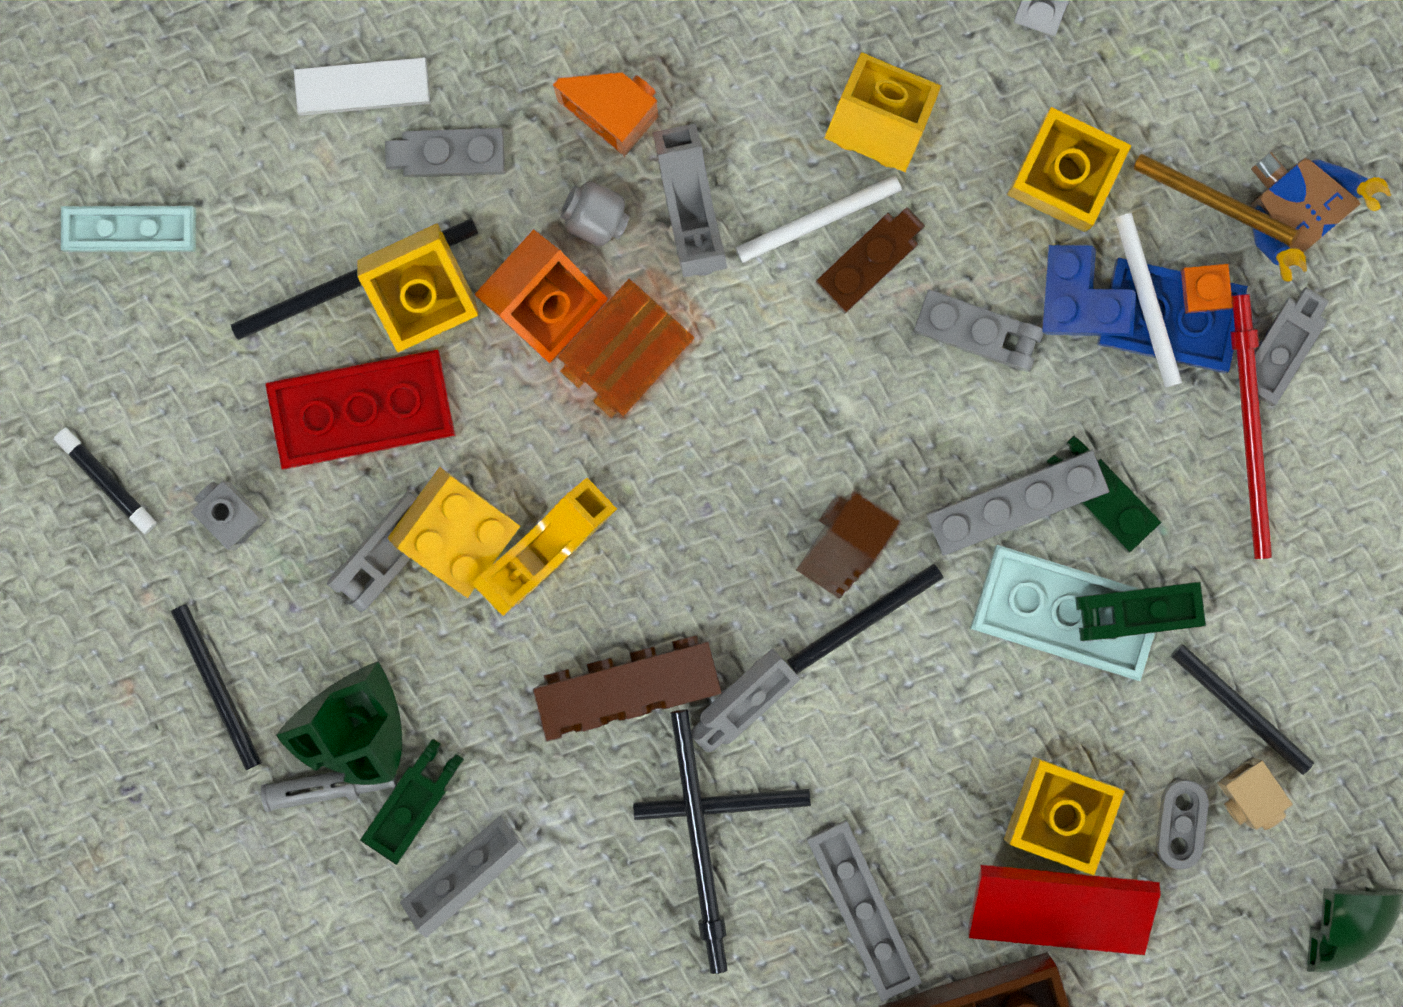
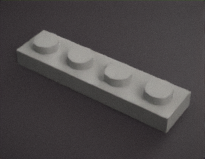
(1017, 502)
(864, 910)

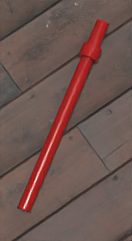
(1244, 341)

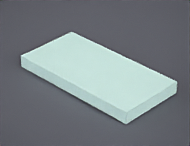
(1036, 607)

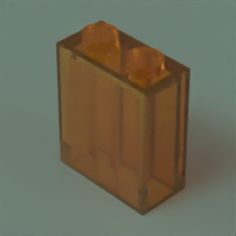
(625, 350)

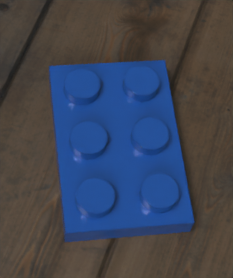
(1195, 338)

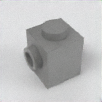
(227, 514)

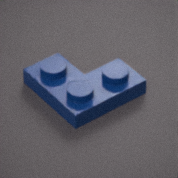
(1074, 305)

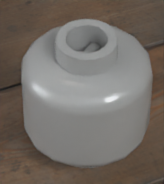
(594, 213)

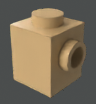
(1254, 796)

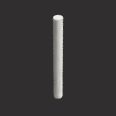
(818, 218)
(1148, 300)

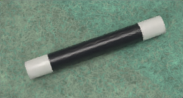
(105, 481)

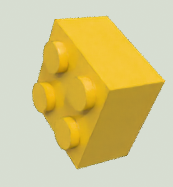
(1069, 170)
(417, 288)
(453, 532)
(1063, 816)

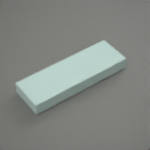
(128, 229)

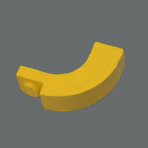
(545, 547)

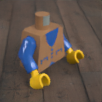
(1310, 199)

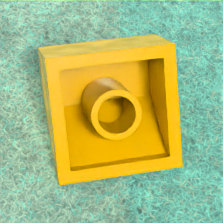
(882, 112)

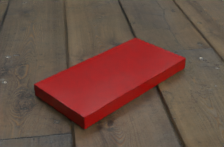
(360, 409)
(1063, 910)

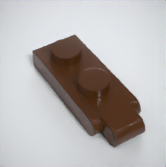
(870, 259)

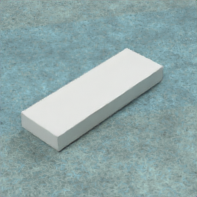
(361, 86)

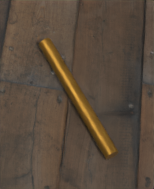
(1216, 200)

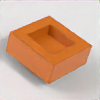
(1206, 288)

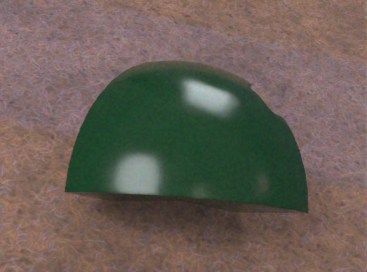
(350, 728)
(1352, 926)

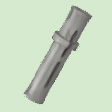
(278, 794)

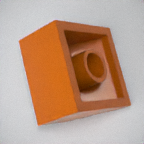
(610, 106)
(541, 295)

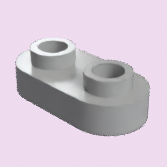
(1182, 823)

